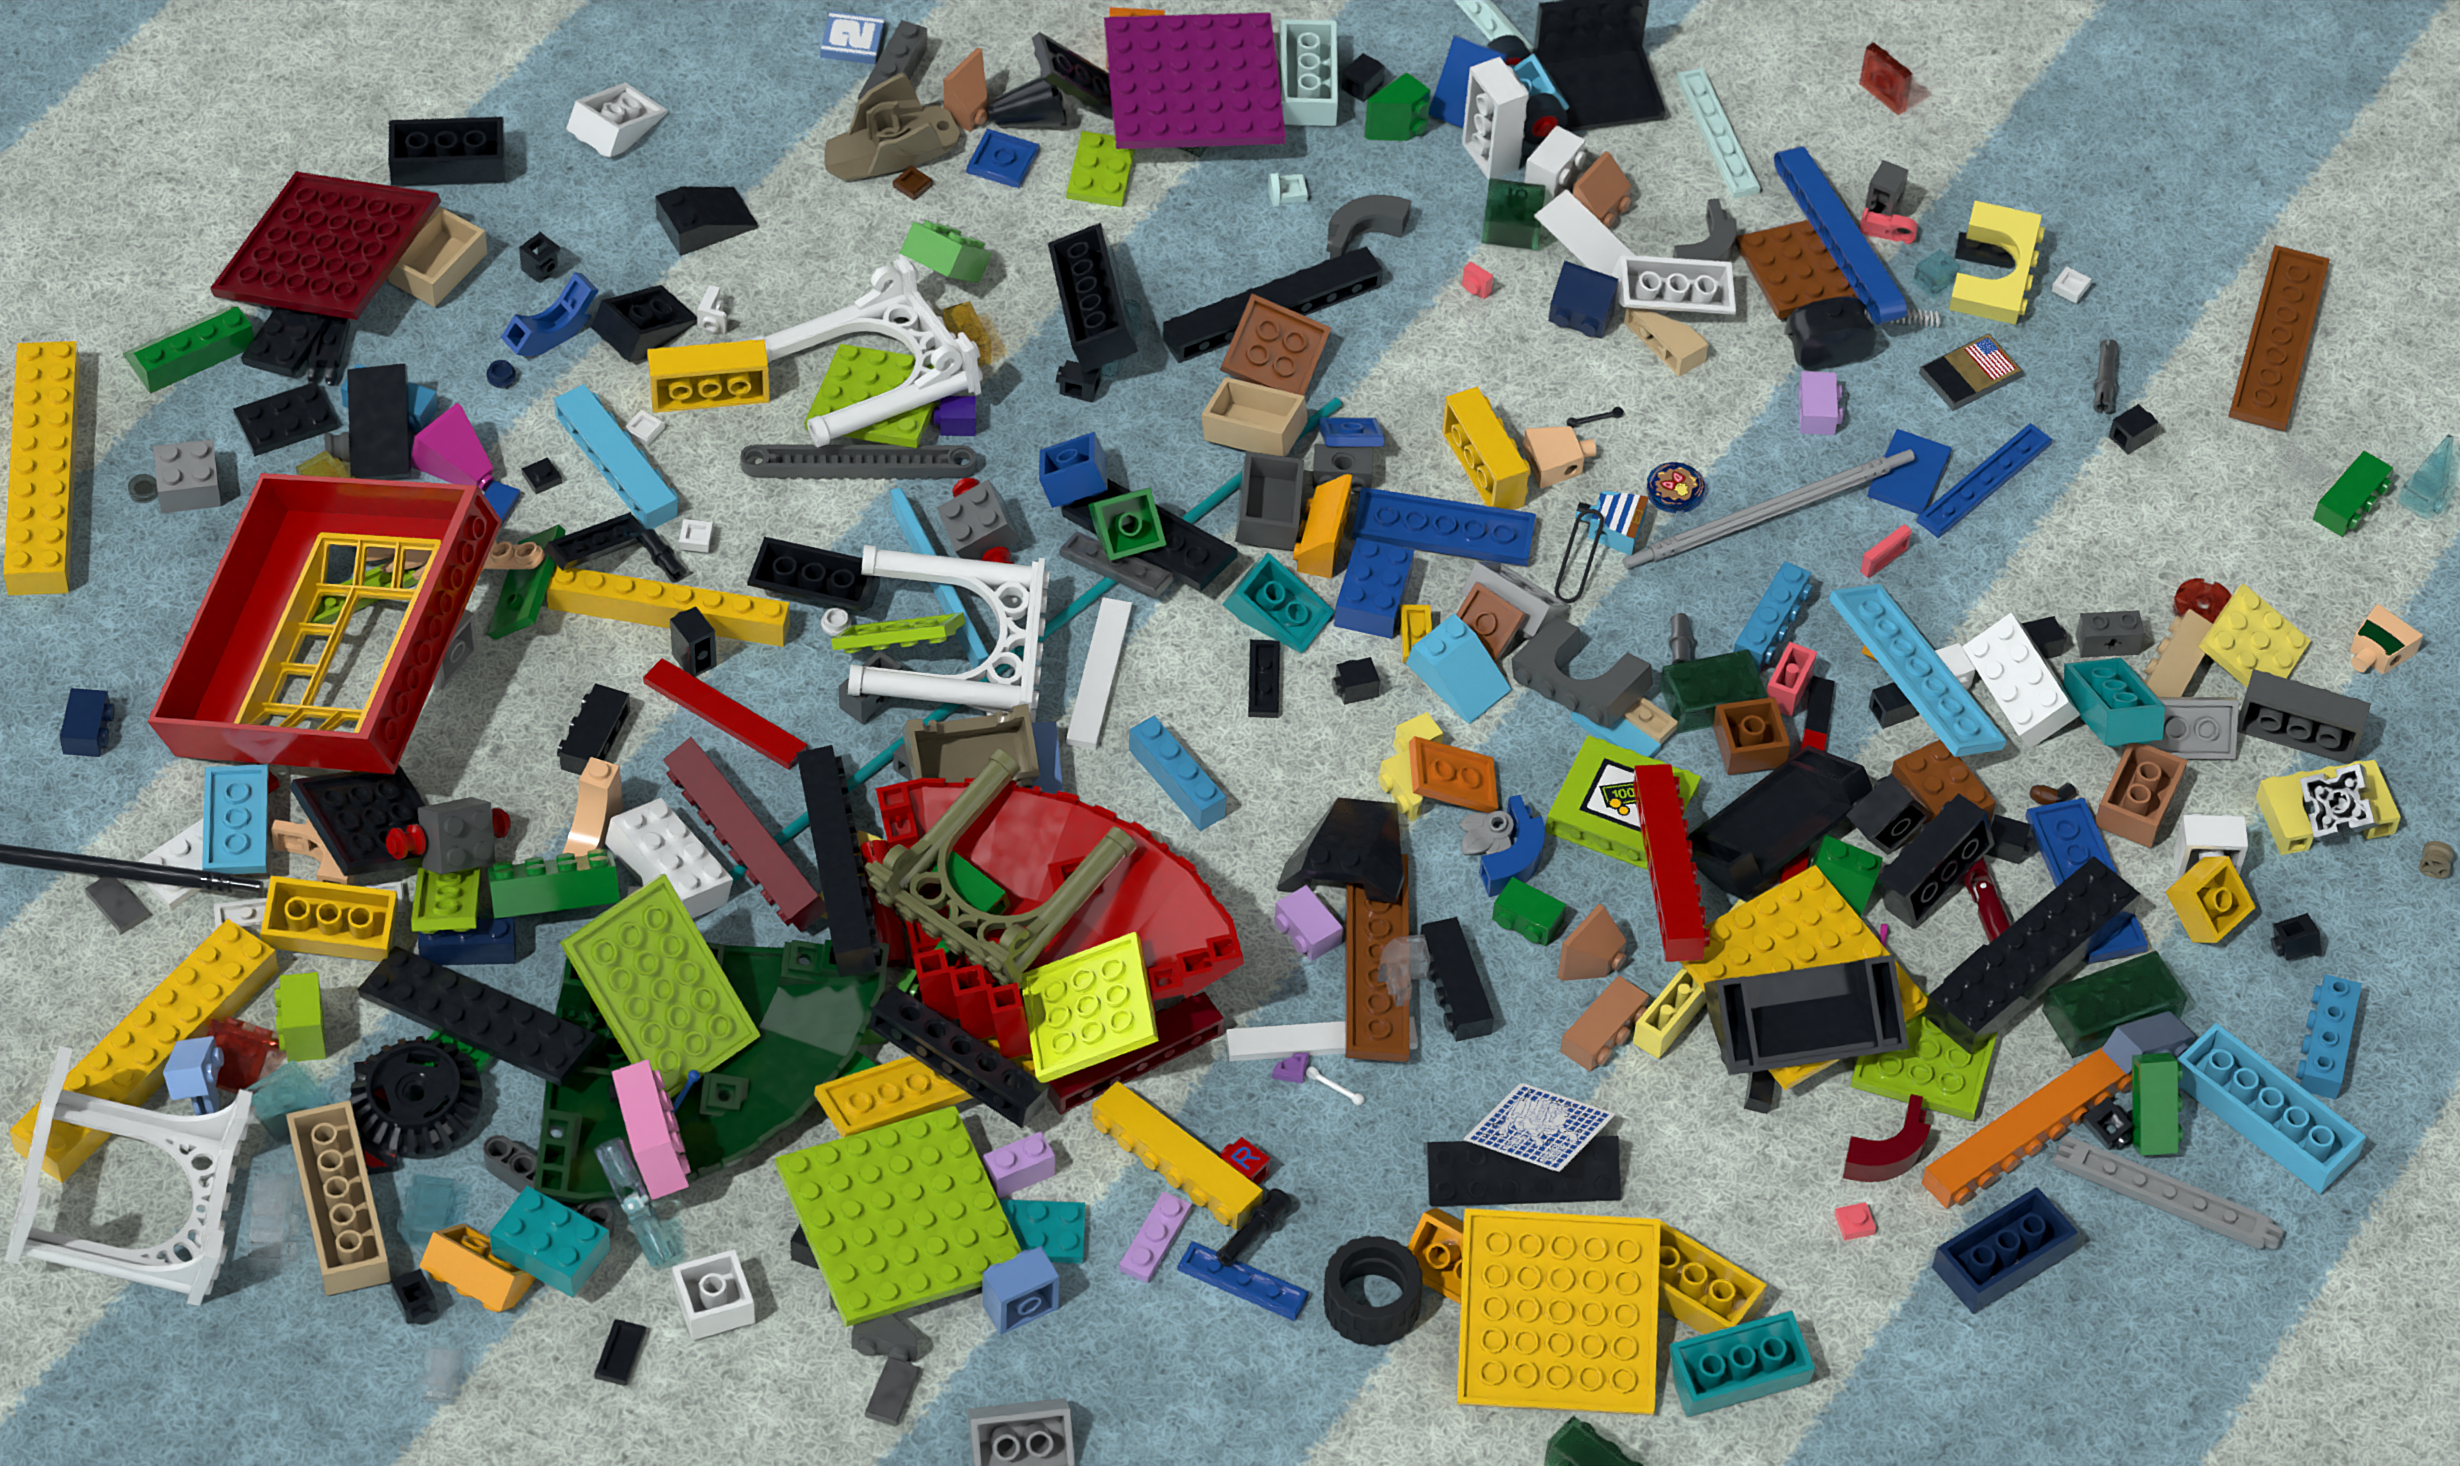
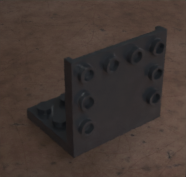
(1598, 61)

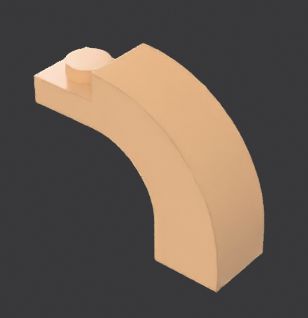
(306, 841)

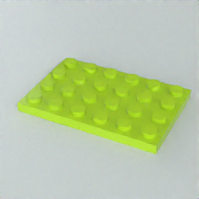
(660, 985)

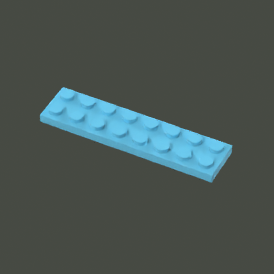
(1917, 670)

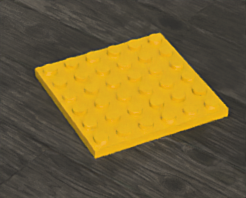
(1793, 929)
(1558, 1312)

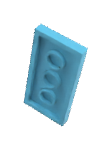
(235, 819)

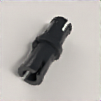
(662, 555)

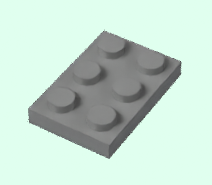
(2199, 727)

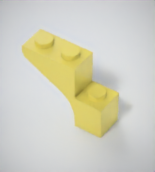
(1396, 770)

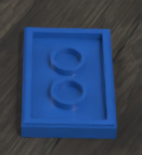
(1452, 88)
(1913, 482)

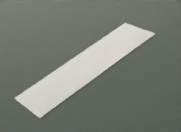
(1584, 234)

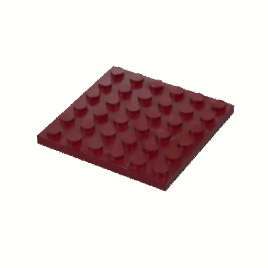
(326, 245)

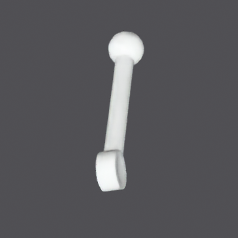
(1313, 1073)

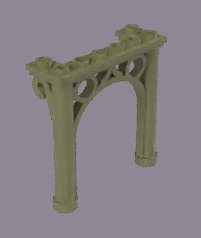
(1019, 946)

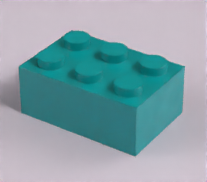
(550, 1241)

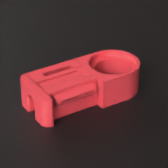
(1887, 226)

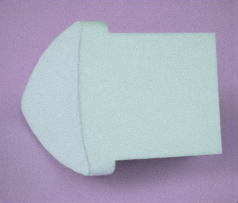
(1286, 189)

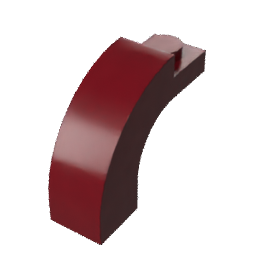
(1891, 1157)

